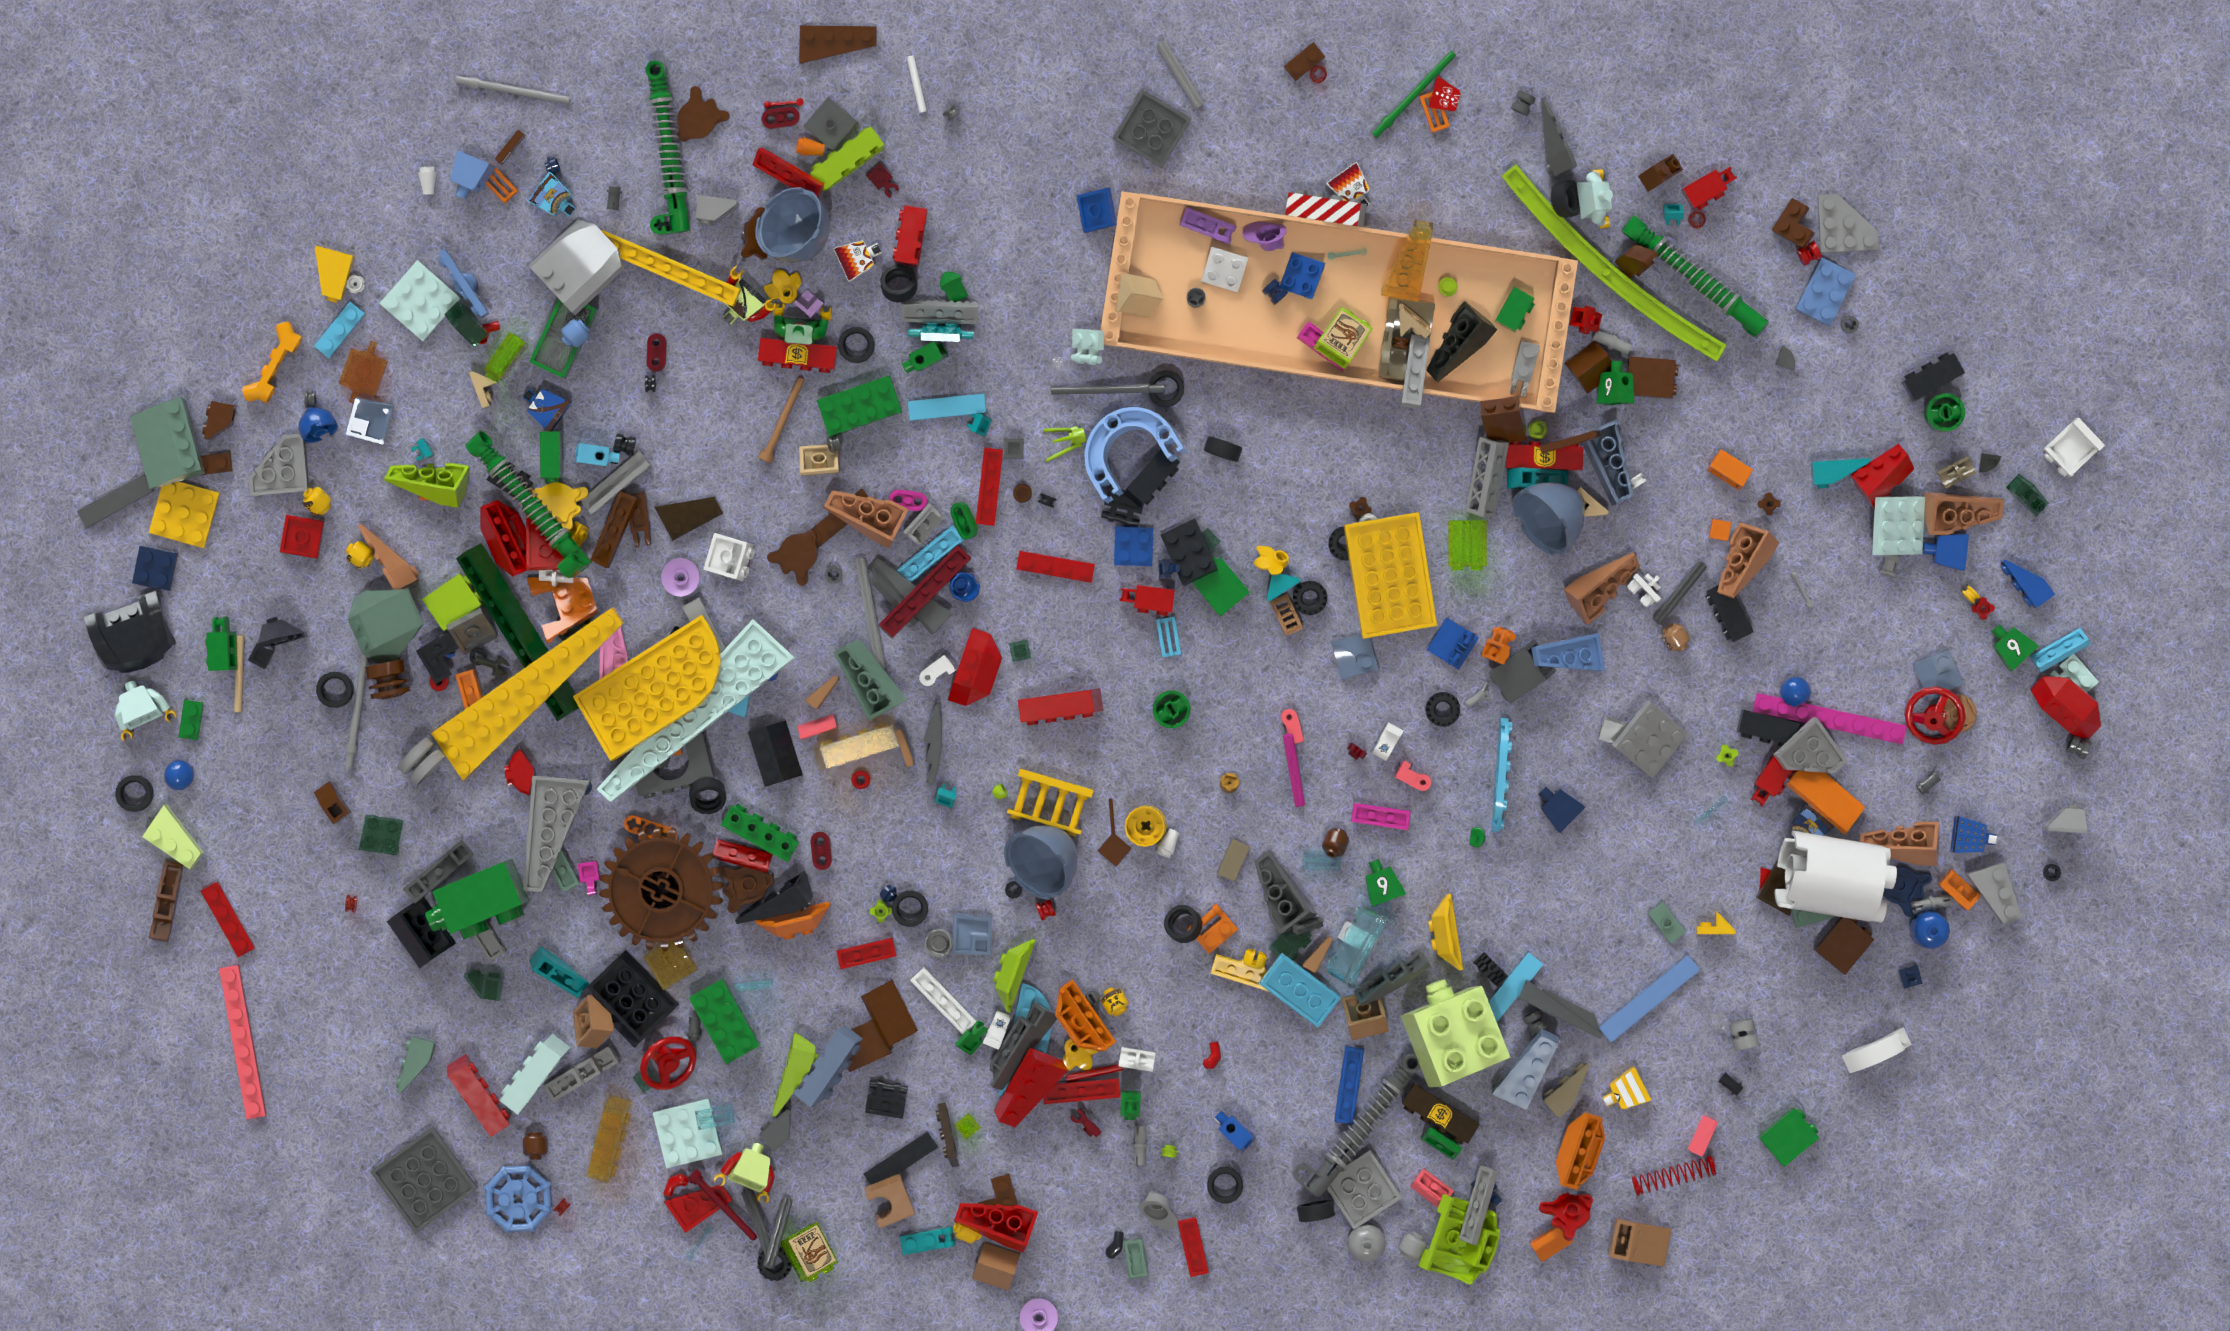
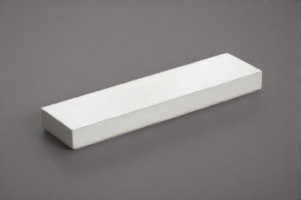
(943, 1000)

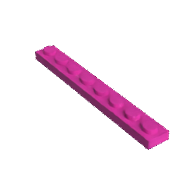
(1831, 719)

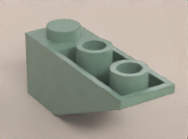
(418, 1056)

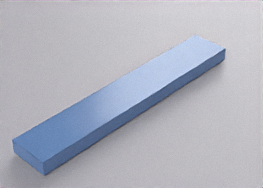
(1649, 998)

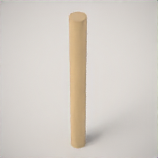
(239, 674)

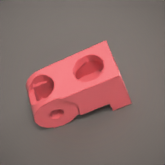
(1291, 721)
(1418, 781)

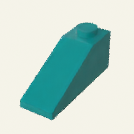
(1829, 472)
(1522, 478)
(557, 972)

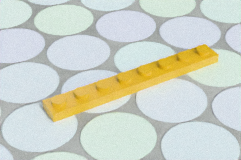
(675, 271)

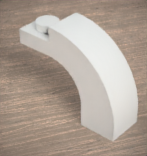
(1877, 1051)

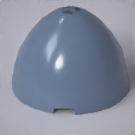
(793, 226)
(1550, 515)
(1042, 860)

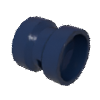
(1272, 288)

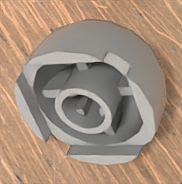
(1366, 1243)

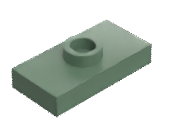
(1666, 922)
(1135, 1258)

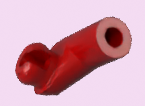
(489, 327)
(1212, 1061)
(673, 1182)

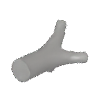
(1480, 696)

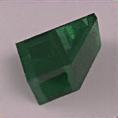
(466, 323)
(2027, 495)
(1289, 944)
(486, 986)

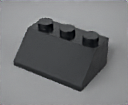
(775, 753)
(416, 934)

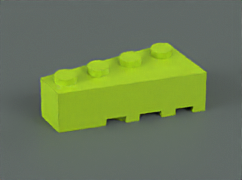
(848, 159)

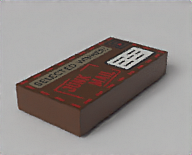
(510, 147)

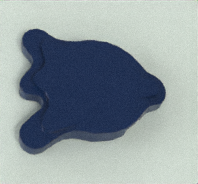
(1906, 888)

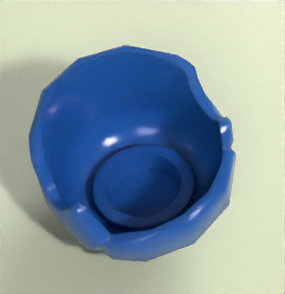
(964, 587)
(1795, 691)
(178, 775)

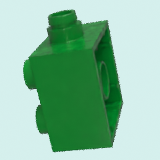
(475, 898)

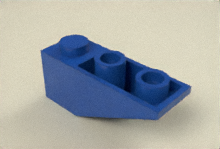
(2032, 586)

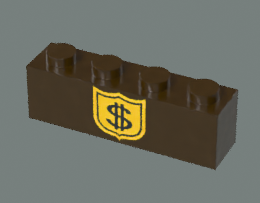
(1440, 1113)

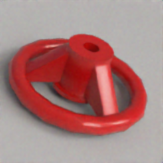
(1934, 716)
(668, 1062)

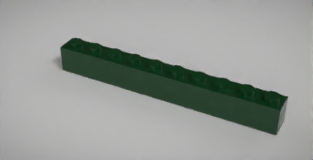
(512, 621)

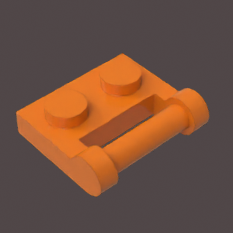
(1218, 932)

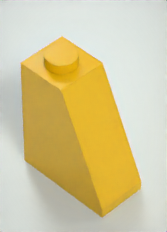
(334, 272)

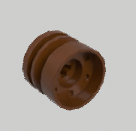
(387, 679)

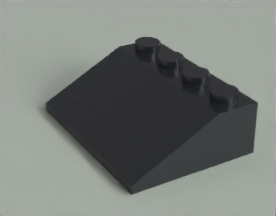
(631, 998)

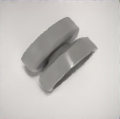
(419, 759)

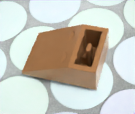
(1639, 1242)

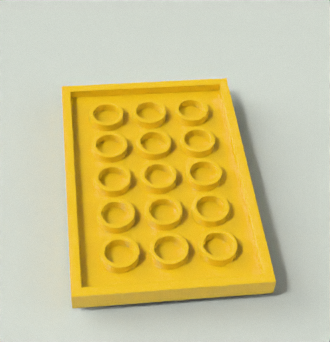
(1390, 575)

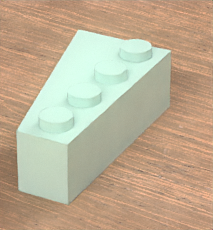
(534, 1074)

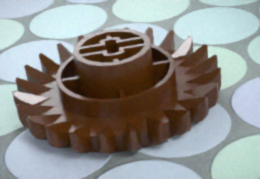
(645, 917)

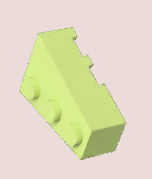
(172, 838)

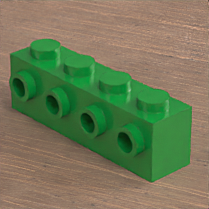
(760, 833)

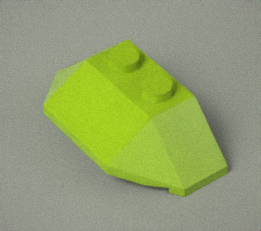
(1012, 972)

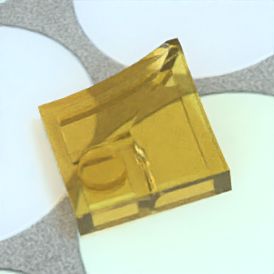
(670, 965)

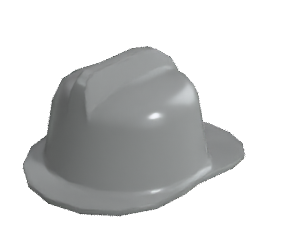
(1157, 1211)

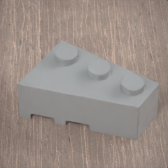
(1996, 890)

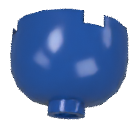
(315, 424)

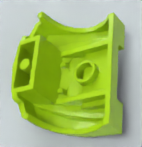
(1454, 1256)

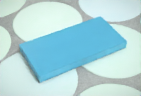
(1299, 990)

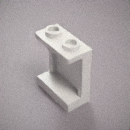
(2072, 447)

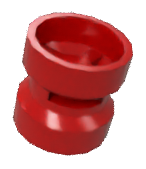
(1810, 250)

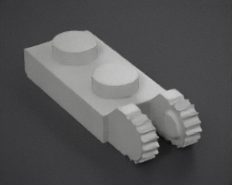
(1524, 366)

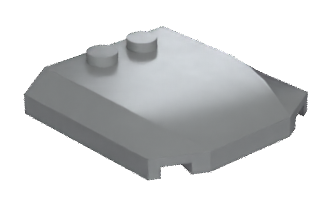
(578, 264)

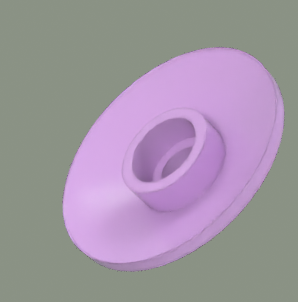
(671, 572)
(1035, 1307)

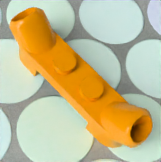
(288, 342)

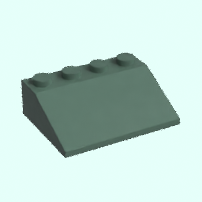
(167, 443)

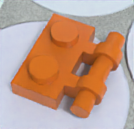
(1496, 647)

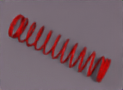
(1638, 1188)

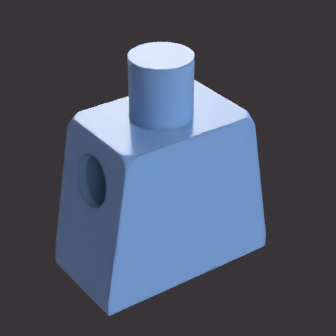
(470, 173)

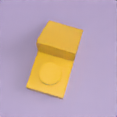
(1721, 926)

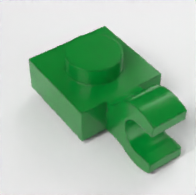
(972, 1040)

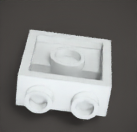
(729, 557)

